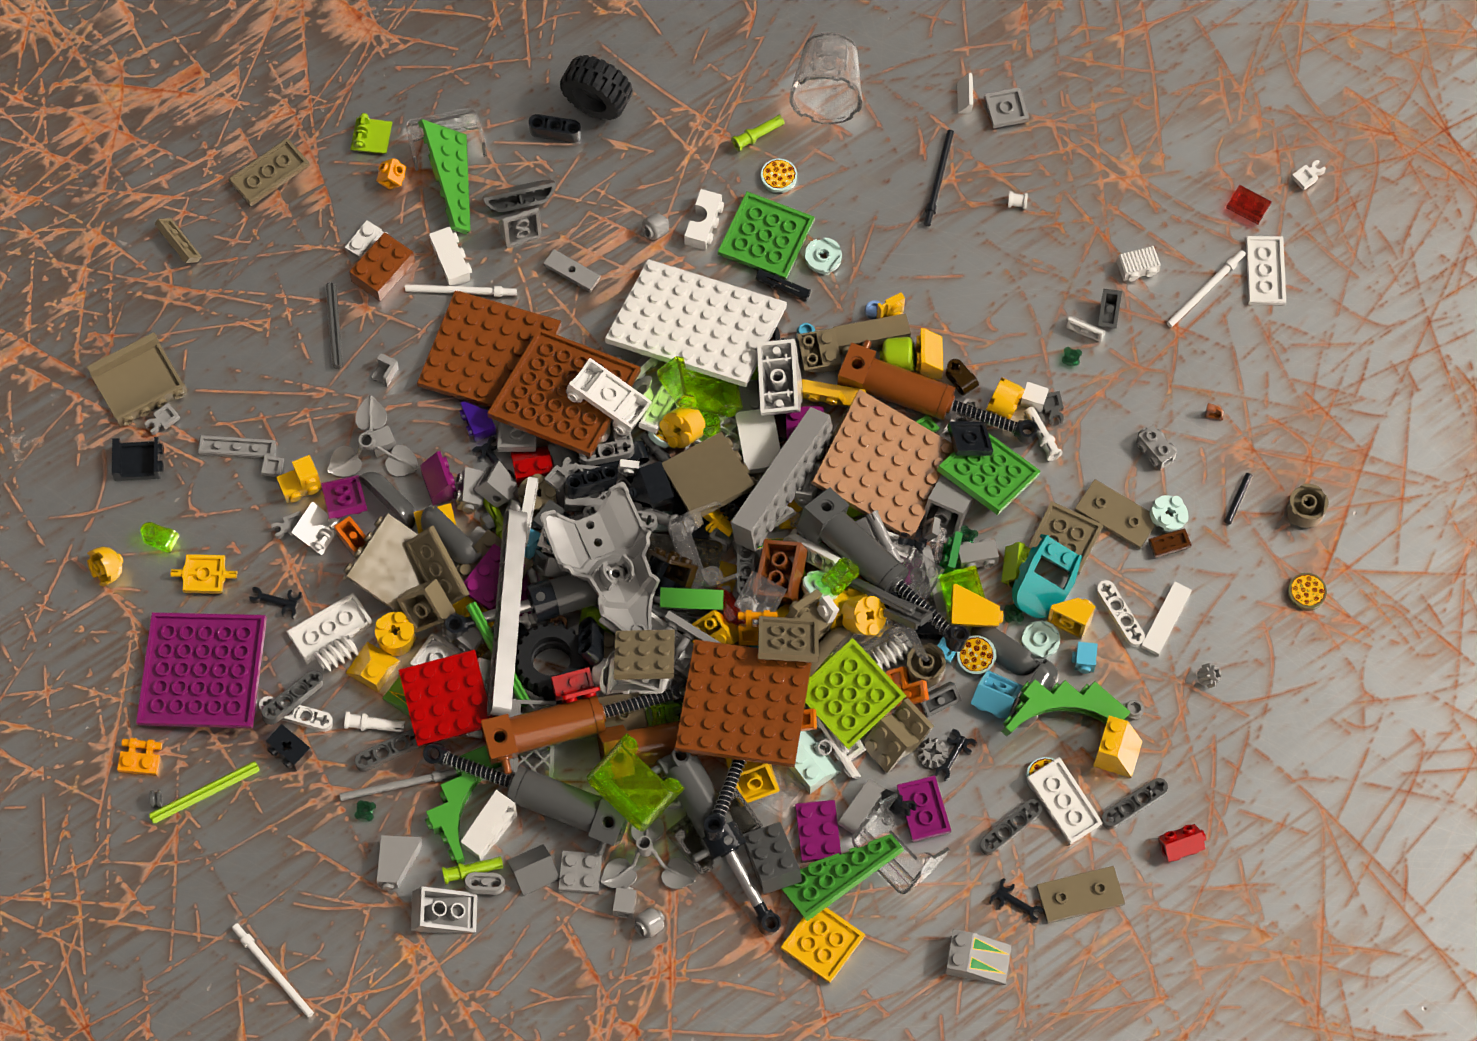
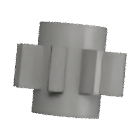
(1209, 675)

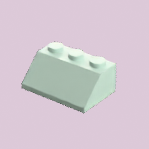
(810, 767)

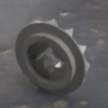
(938, 759)

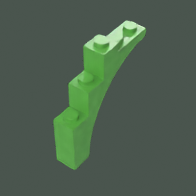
(1090, 701)
(456, 793)

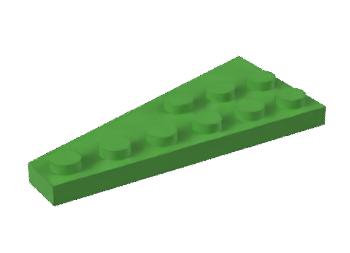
(450, 169)
(837, 874)

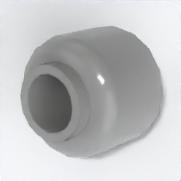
(655, 226)
(649, 922)

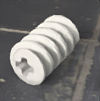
(336, 653)
(890, 653)

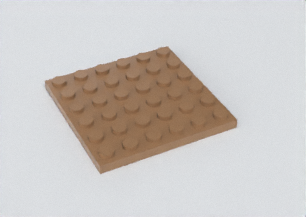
(883, 463)

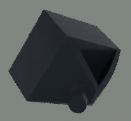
(651, 486)

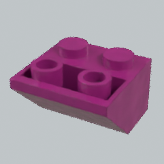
(438, 479)

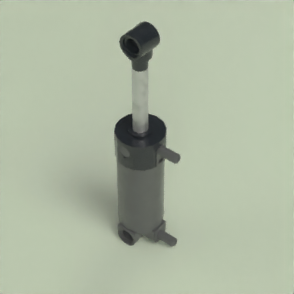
(544, 599)
(698, 802)

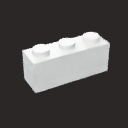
(450, 256)

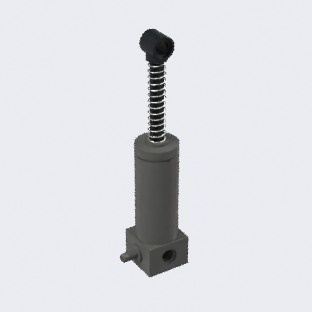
(827, 521)
(546, 797)

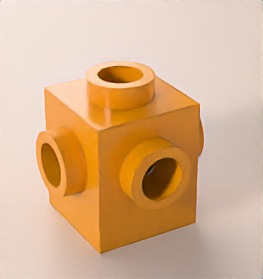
(391, 173)

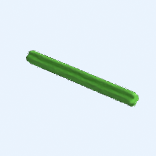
(487, 635)

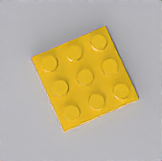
(823, 943)

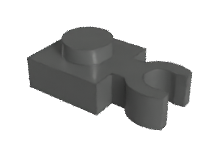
(1053, 405)

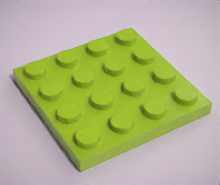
(852, 693)

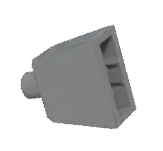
(496, 485)

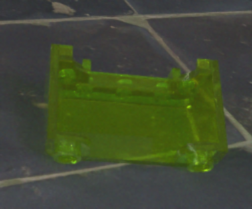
(698, 390)
(632, 785)

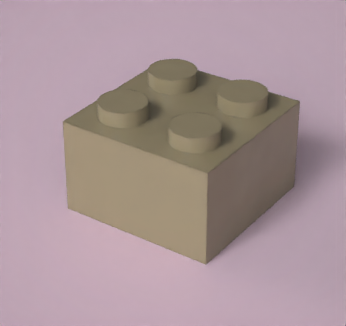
(426, 605)

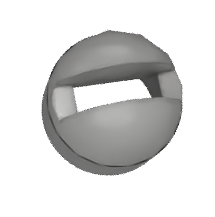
(824, 743)

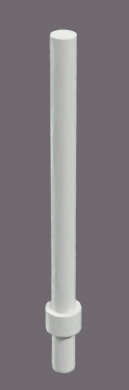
(1228, 266)
(497, 291)
(248, 941)

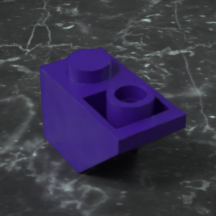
(478, 422)

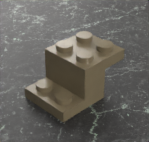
(807, 609)
(897, 735)

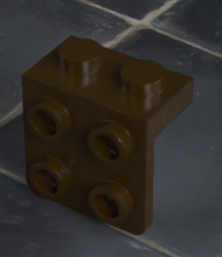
(680, 568)

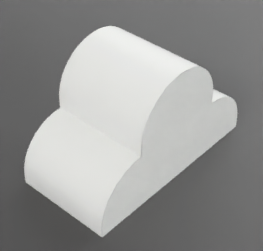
(779, 377)

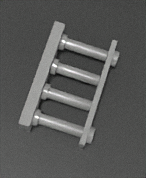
(690, 633)

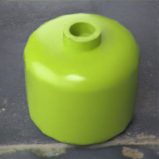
(899, 352)

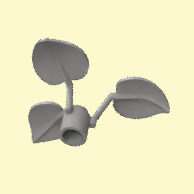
(345, 460)
(620, 872)

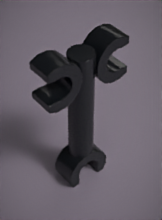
(488, 449)
(914, 540)
(289, 605)
(960, 742)
(1003, 894)

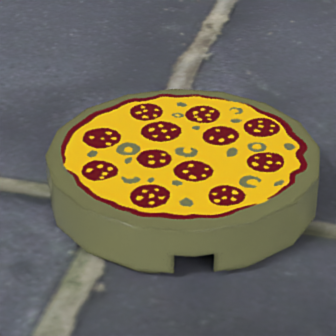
(1307, 591)

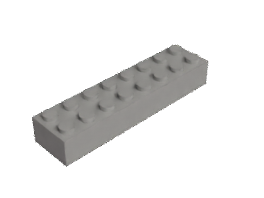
(782, 479)

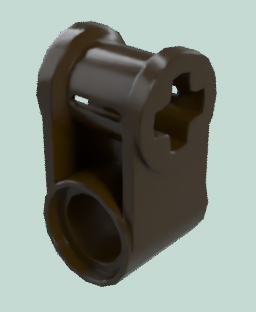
(961, 379)

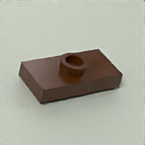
(1169, 543)

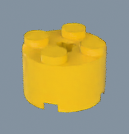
(1005, 398)
(682, 427)
(863, 615)
(395, 644)

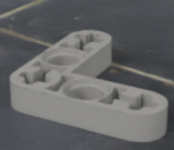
(619, 443)

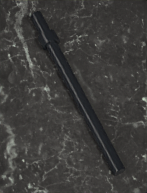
(931, 207)

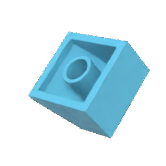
(996, 695)

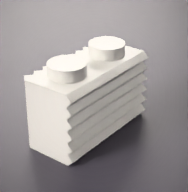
(1138, 264)

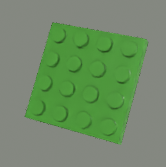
(766, 235)
(993, 478)

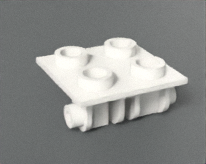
(316, 528)

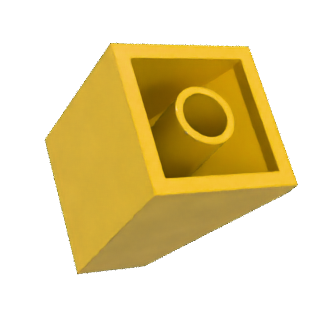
(972, 609)
(1118, 748)
(756, 780)

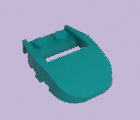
(1033, 592)

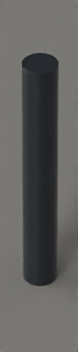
(1238, 498)

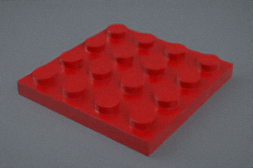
(445, 697)

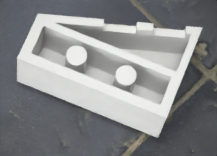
(643, 686)
(489, 825)

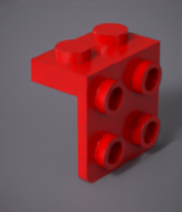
(574, 684)

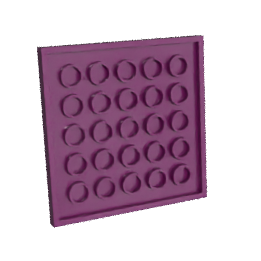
(202, 670)

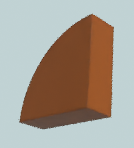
(1214, 412)

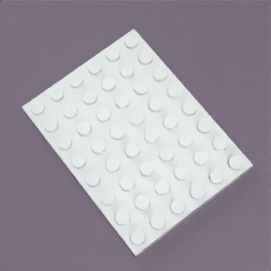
(696, 319)

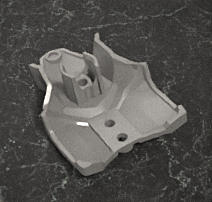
(614, 569)

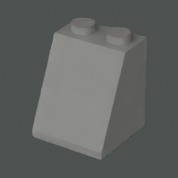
(948, 504)

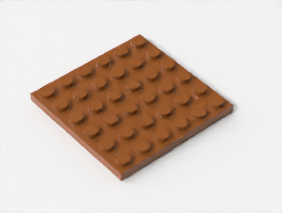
(479, 347)
(537, 396)
(742, 705)

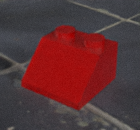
(531, 463)

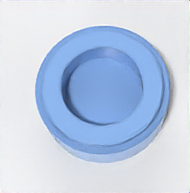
(871, 309)

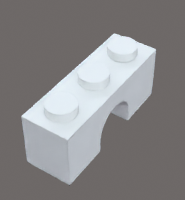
(700, 233)

